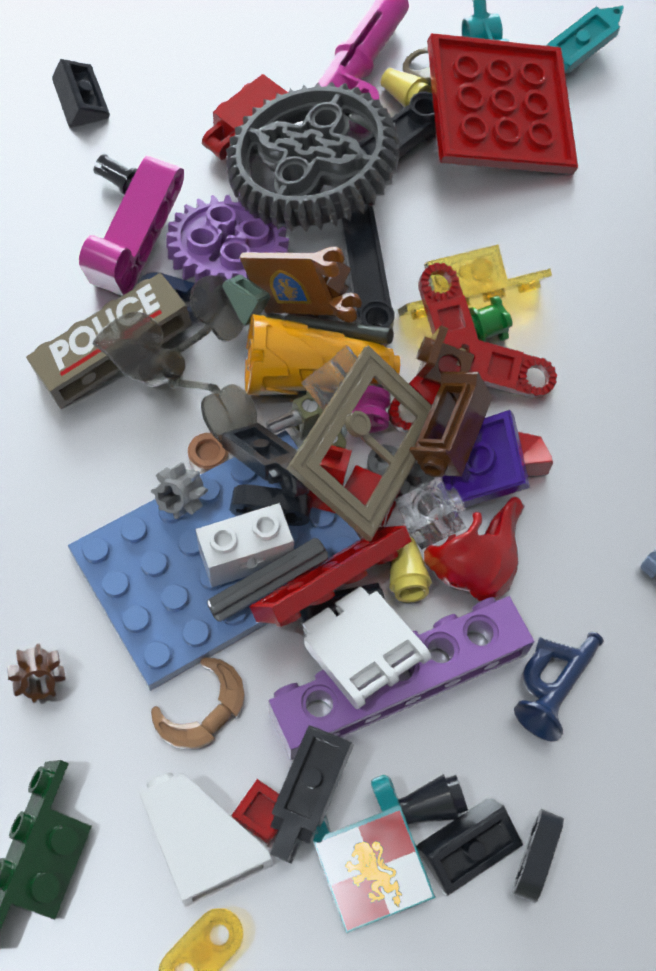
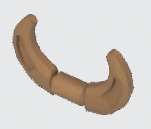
(199, 735)

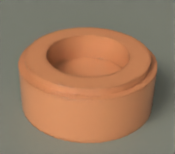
(206, 453)

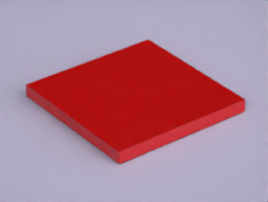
(501, 104)

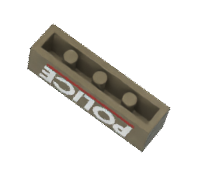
(75, 366)

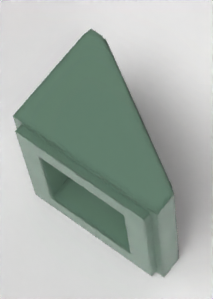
(245, 297)

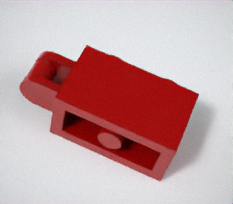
(231, 113)

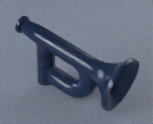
(541, 716)

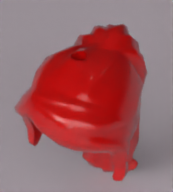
(480, 563)

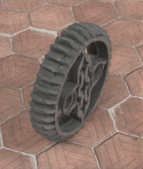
(313, 156)

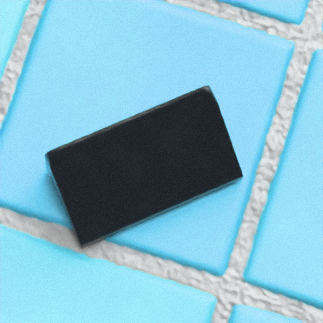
(79, 93)
(469, 845)

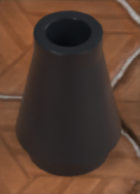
(435, 801)

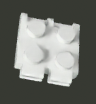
(363, 645)

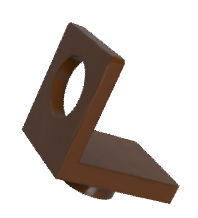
(433, 350)

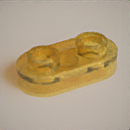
(196, 946)

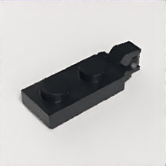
(265, 456)
(308, 791)

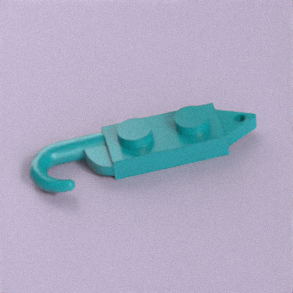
(588, 35)

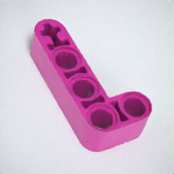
(121, 255)

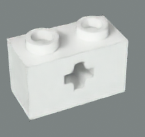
(243, 544)

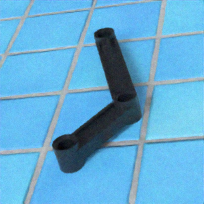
(361, 236)

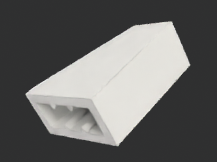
(199, 838)

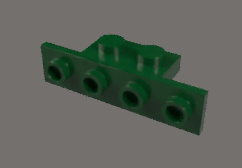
(41, 850)

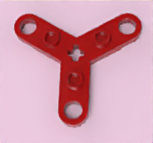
(497, 365)

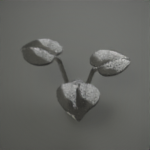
(136, 350)

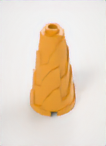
(288, 352)

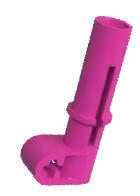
(356, 55)

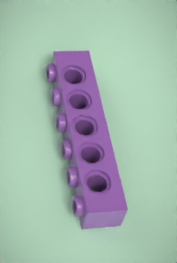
(496, 620)

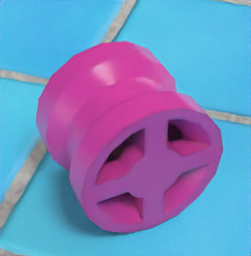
(374, 405)

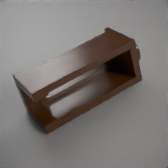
(452, 424)

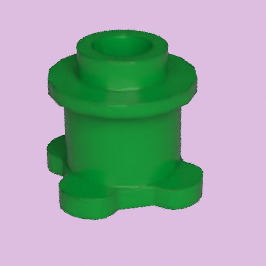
(491, 320)

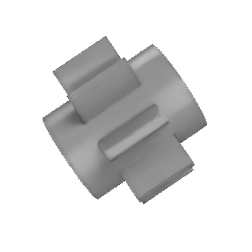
(179, 490)

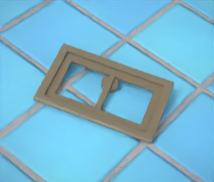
(339, 412)

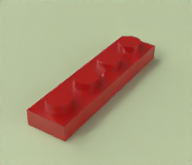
(319, 583)

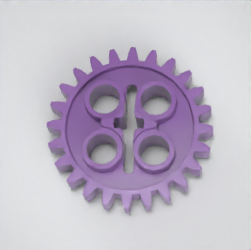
(214, 236)

